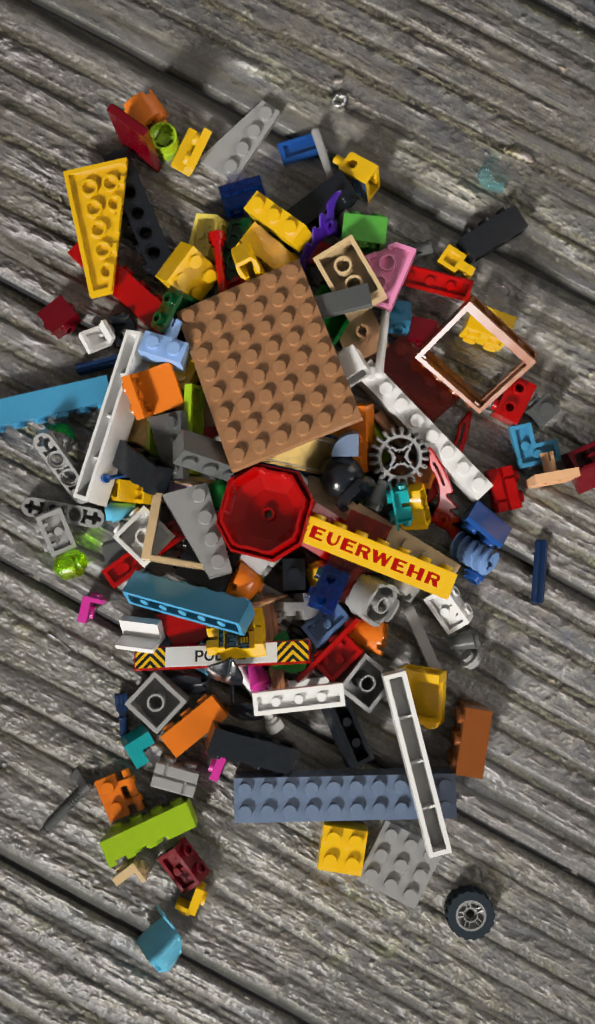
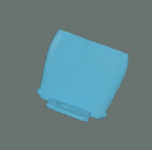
(161, 943)

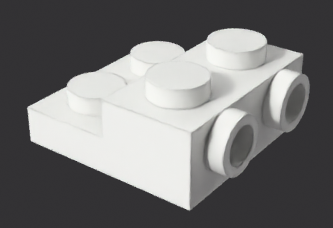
(132, 534)

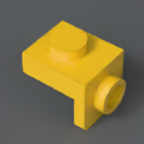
(189, 907)

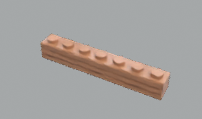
(272, 629)

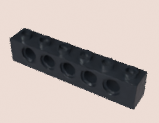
(146, 223)

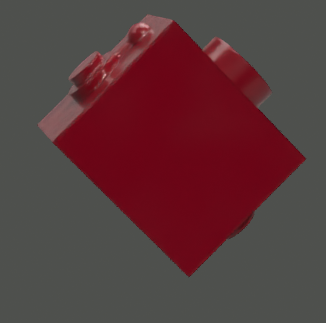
(59, 317)

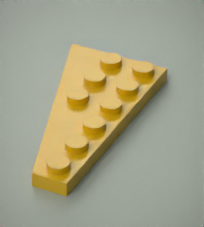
(97, 209)

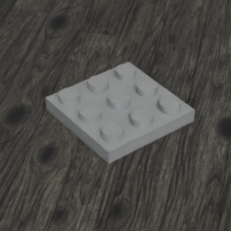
(398, 864)

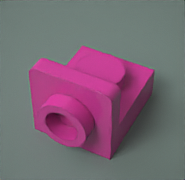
(87, 607)
(216, 768)

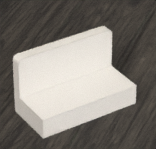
(140, 634)

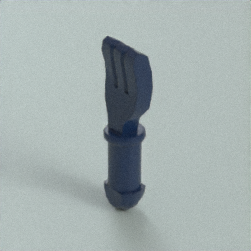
(121, 708)

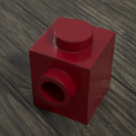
(421, 330)

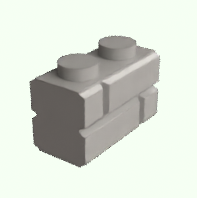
(176, 776)

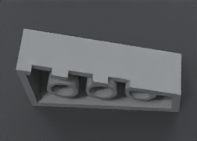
(197, 519)

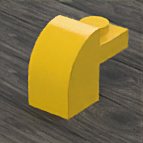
(129, 492)

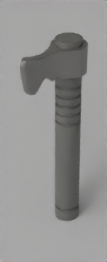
(85, 787)

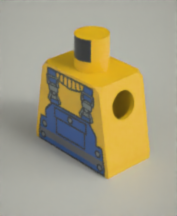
(360, 173)

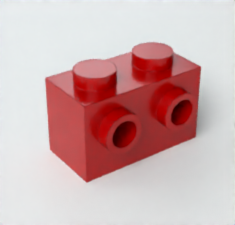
(513, 402)

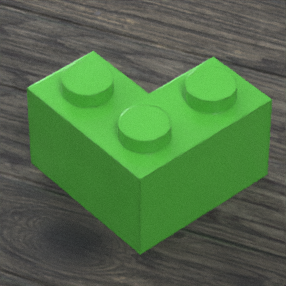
(367, 230)

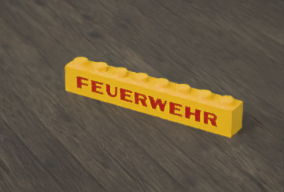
(379, 556)

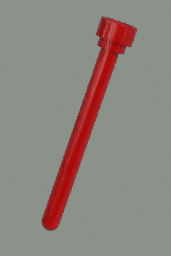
(217, 239)

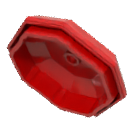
(245, 507)

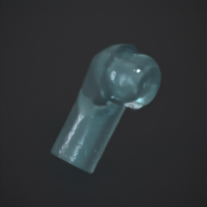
(487, 181)

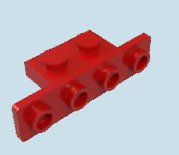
(337, 656)

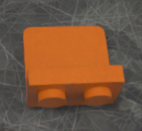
(153, 391)

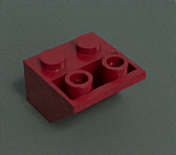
(584, 459)

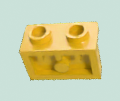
(190, 150)

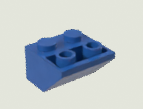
(485, 525)

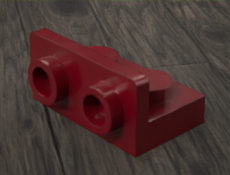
(184, 865)

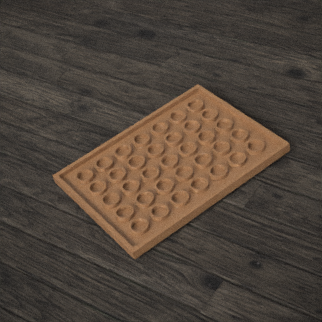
(268, 366)

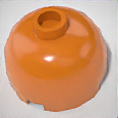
(244, 582)

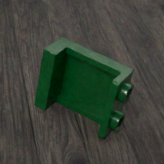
(173, 301)

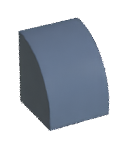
(346, 445)

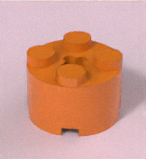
(146, 109)

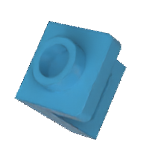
(400, 318)

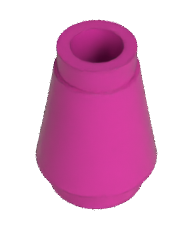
(258, 678)

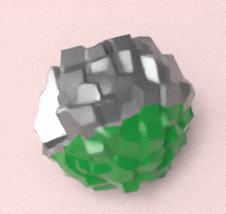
(63, 434)

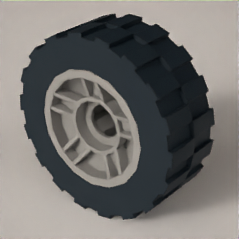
(473, 924)

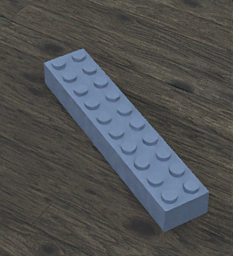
(334, 795)

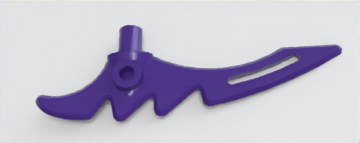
(327, 226)

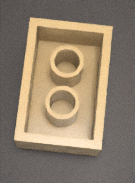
(347, 267)

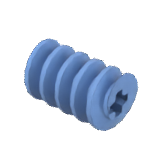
(473, 554)

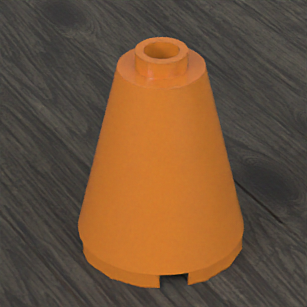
(370, 637)

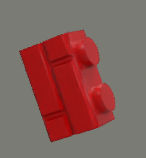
(504, 492)

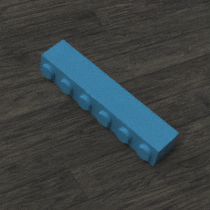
(53, 402)
(189, 602)

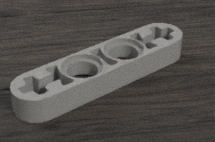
(57, 468)
(66, 508)
(420, 636)

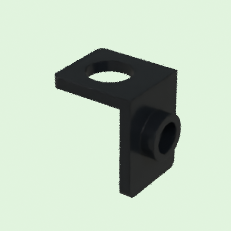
(121, 322)

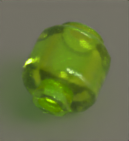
(70, 564)

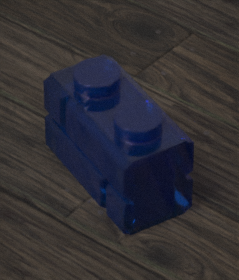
(237, 194)

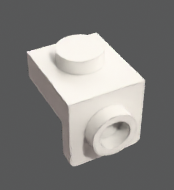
(98, 337)

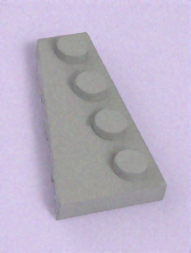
(239, 145)

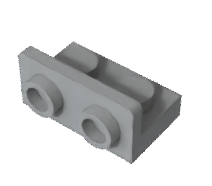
(55, 531)

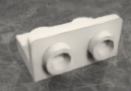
(450, 613)

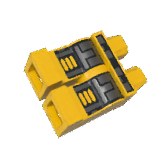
(238, 646)

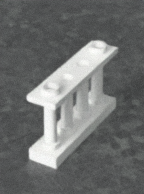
(303, 696)

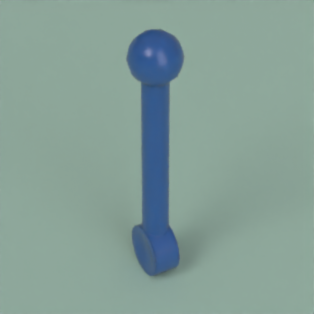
(105, 478)

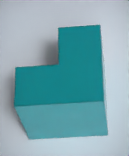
(135, 743)

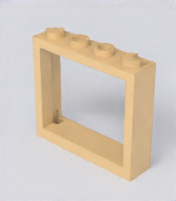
(152, 526)

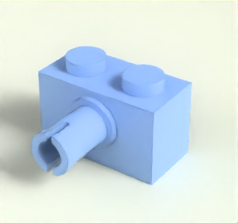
(166, 348)

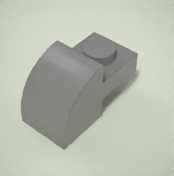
(297, 608)

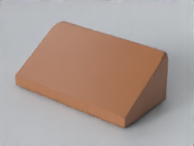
(384, 422)

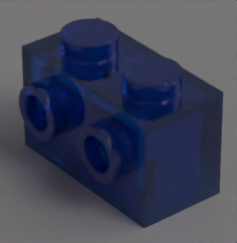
(328, 588)

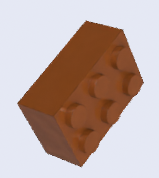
(469, 739)

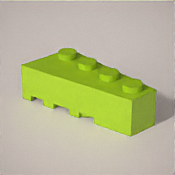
(148, 829)

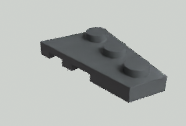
(165, 430)

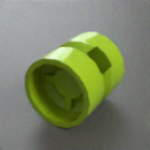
(165, 140)

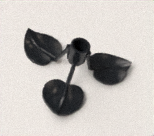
(224, 671)

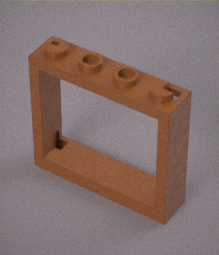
(501, 332)

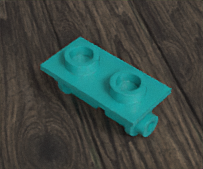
(398, 496)

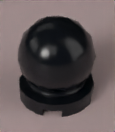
(344, 480)

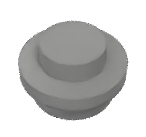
(470, 658)

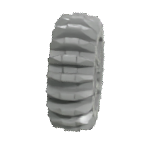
(405, 448)

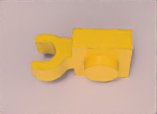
(453, 261)

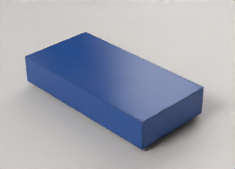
(297, 149)

